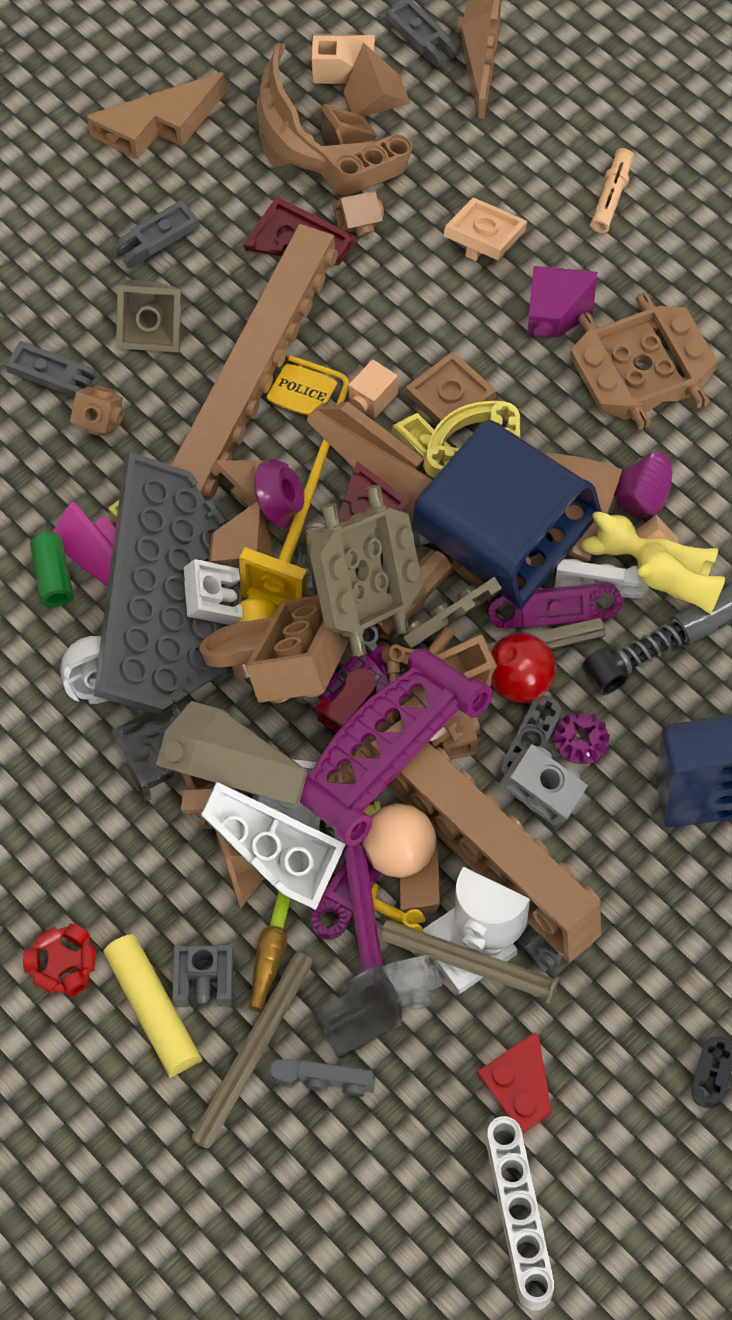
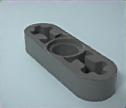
(530, 727)

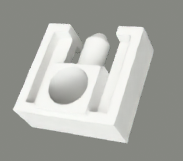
(205, 592)

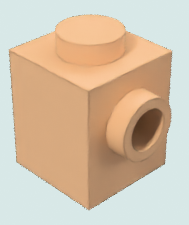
(373, 389)

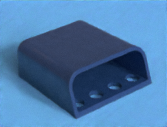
(498, 505)
(695, 771)

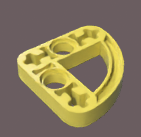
(460, 418)

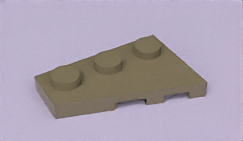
(445, 614)

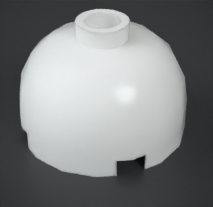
(80, 669)

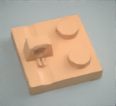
(484, 229)

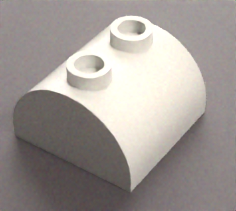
(488, 913)

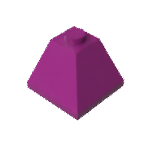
(559, 300)

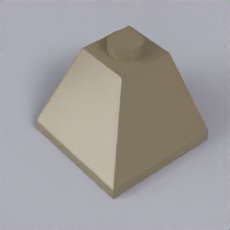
(148, 316)

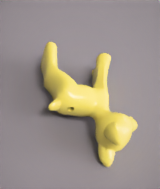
(661, 563)

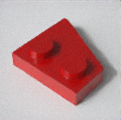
(519, 1083)

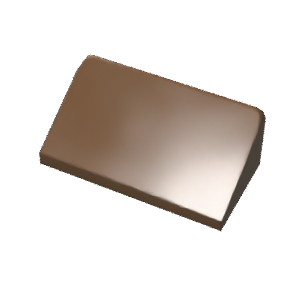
(421, 889)

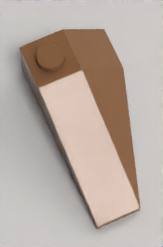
(479, 44)

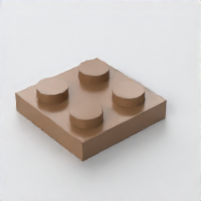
(449, 387)

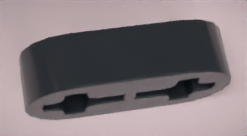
(705, 1070)

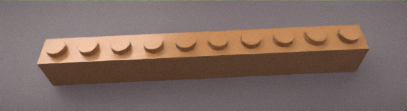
(256, 356)

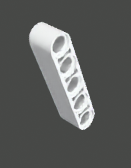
(516, 1230)

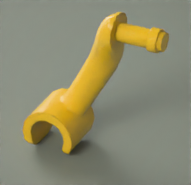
(409, 918)

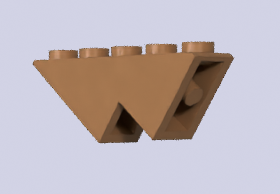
(168, 113)

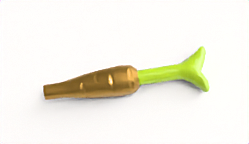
(269, 953)

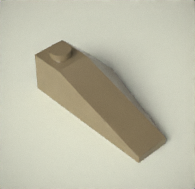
(222, 750)

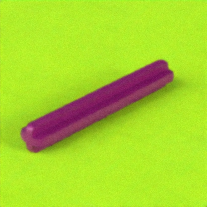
(363, 906)

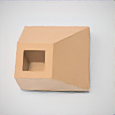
(335, 56)

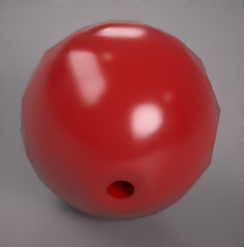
(523, 668)

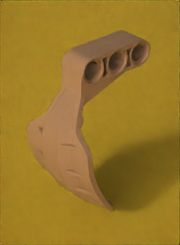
(344, 166)

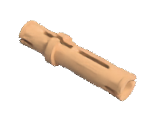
(621, 164)

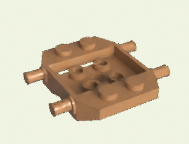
(609, 352)

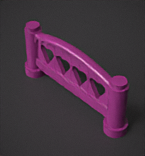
(446, 693)

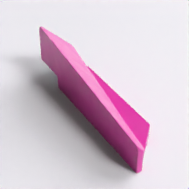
(87, 543)

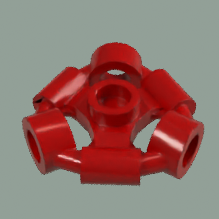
(61, 960)

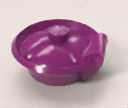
(278, 492)

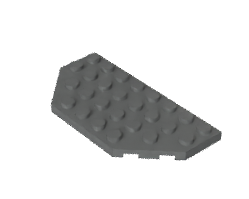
(146, 638)

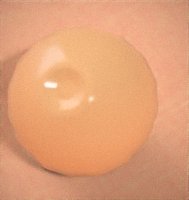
(400, 840)

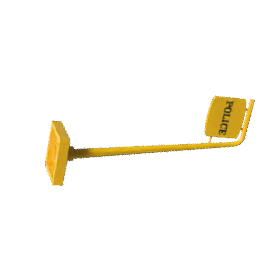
(300, 392)

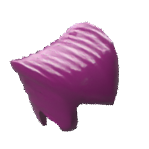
(645, 485)

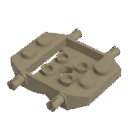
(354, 601)

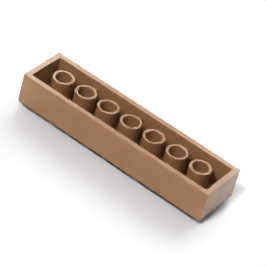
(498, 848)

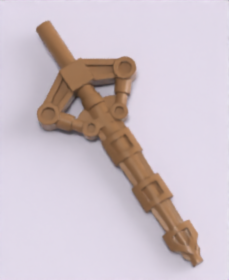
(395, 657)

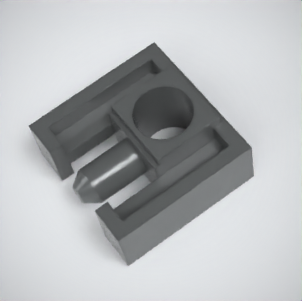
(220, 971)

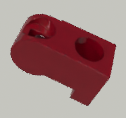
(358, 689)

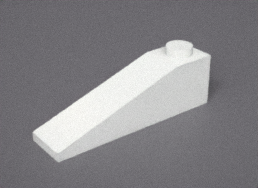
(281, 848)

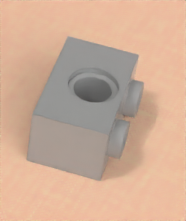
(524, 783)

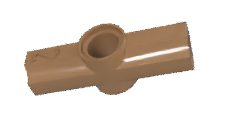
(433, 571)

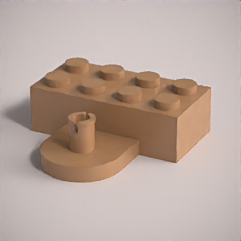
(279, 653)

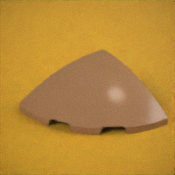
(604, 479)

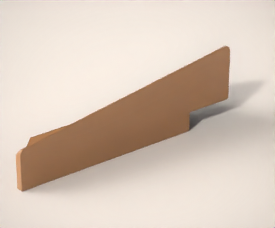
(365, 441)

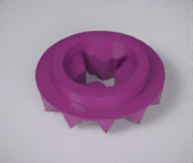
(578, 751)

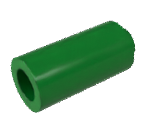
(51, 569)

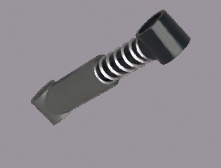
(610, 668)

